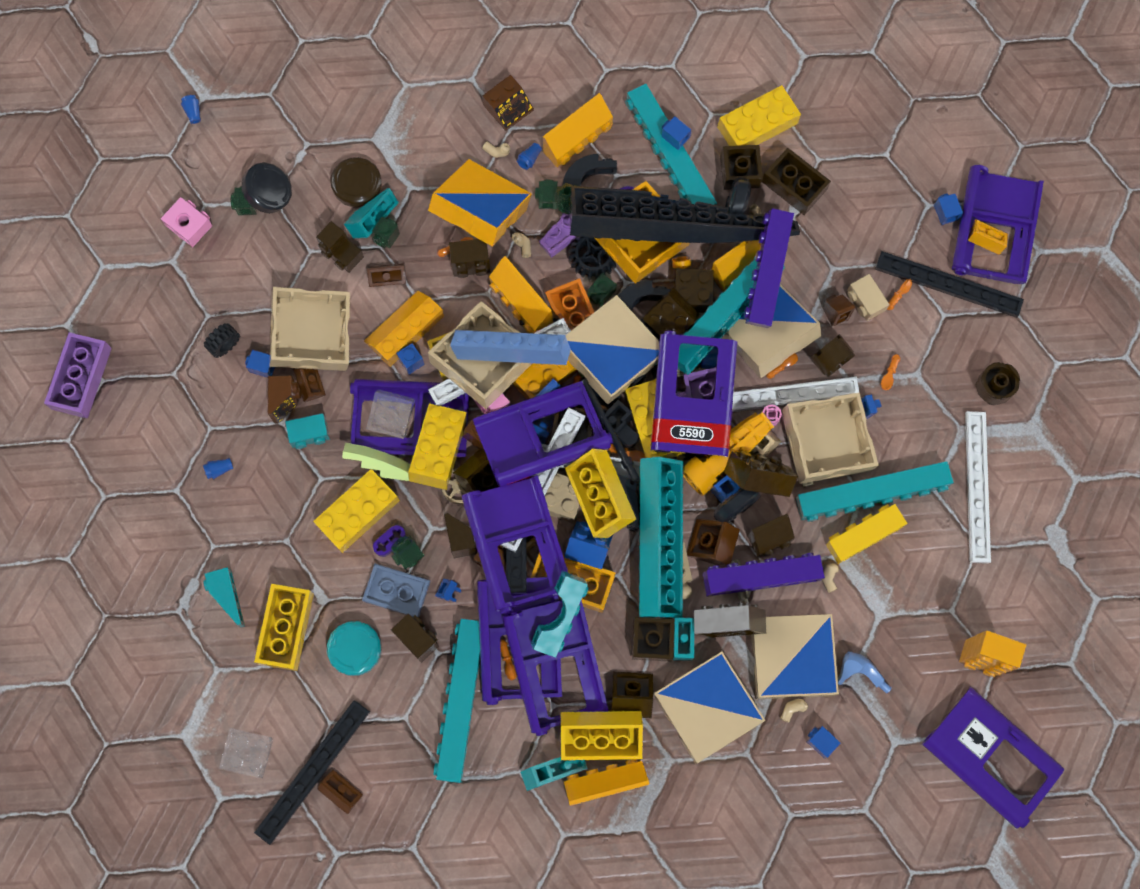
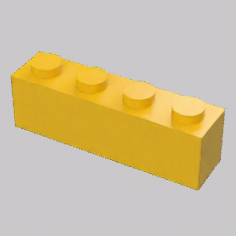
(866, 533)

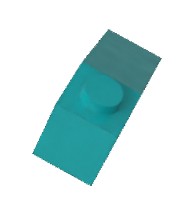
(365, 219)
(223, 590)
(551, 771)

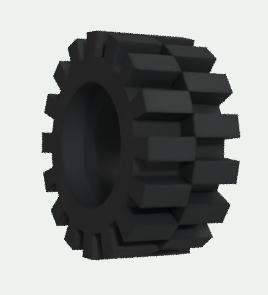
(221, 340)

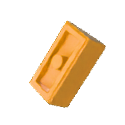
(988, 237)

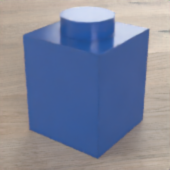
(676, 132)
(948, 208)
(410, 358)
(259, 364)
(724, 489)
(822, 741)

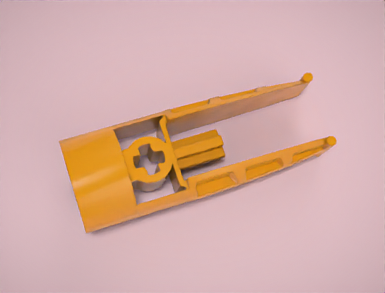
(702, 472)

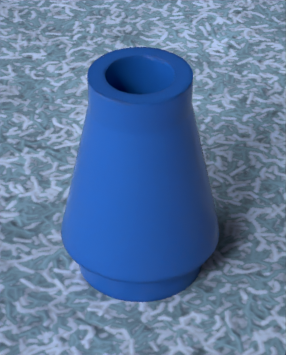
(191, 108)
(528, 157)
(216, 468)

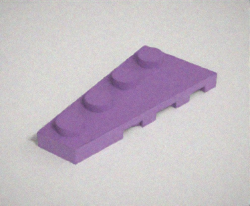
(558, 236)

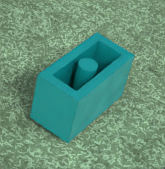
(307, 431)
(683, 639)

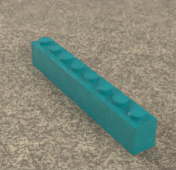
(677, 162)
(717, 319)
(873, 491)
(460, 703)

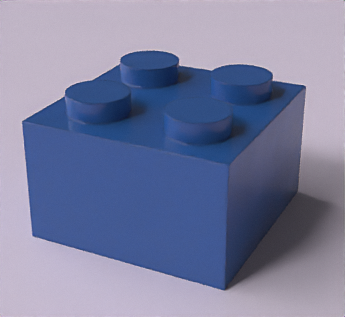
(585, 548)

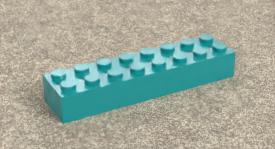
(661, 538)

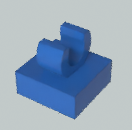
(870, 406)
(542, 432)
(446, 590)

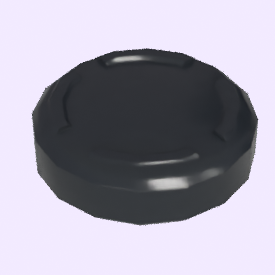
(266, 187)
(738, 195)
(735, 504)

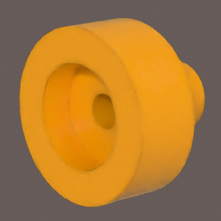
(681, 262)

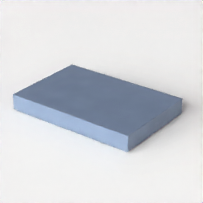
(396, 590)

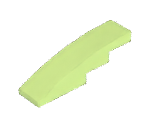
(389, 465)

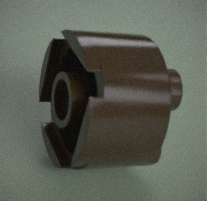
(832, 355)
(990, 390)

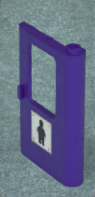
(971, 737)

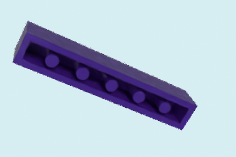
(769, 268)
(763, 575)

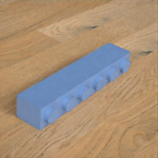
(511, 347)

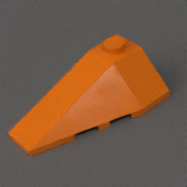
(570, 303)

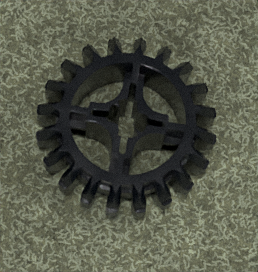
(582, 262)

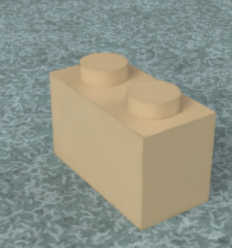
(867, 297)

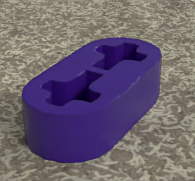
(386, 538)

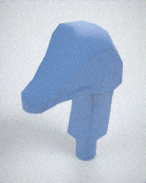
(856, 663)

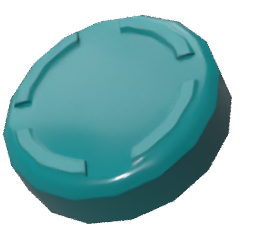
(354, 648)

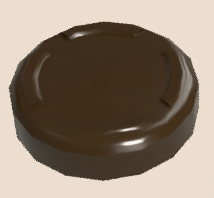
(356, 181)

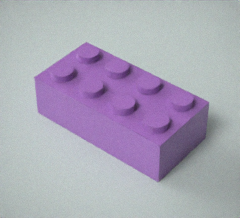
(78, 375)

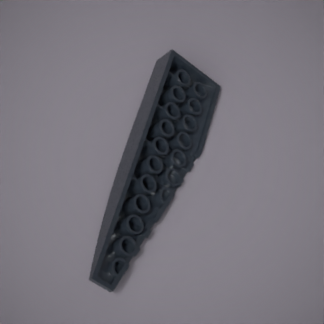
(651, 218)

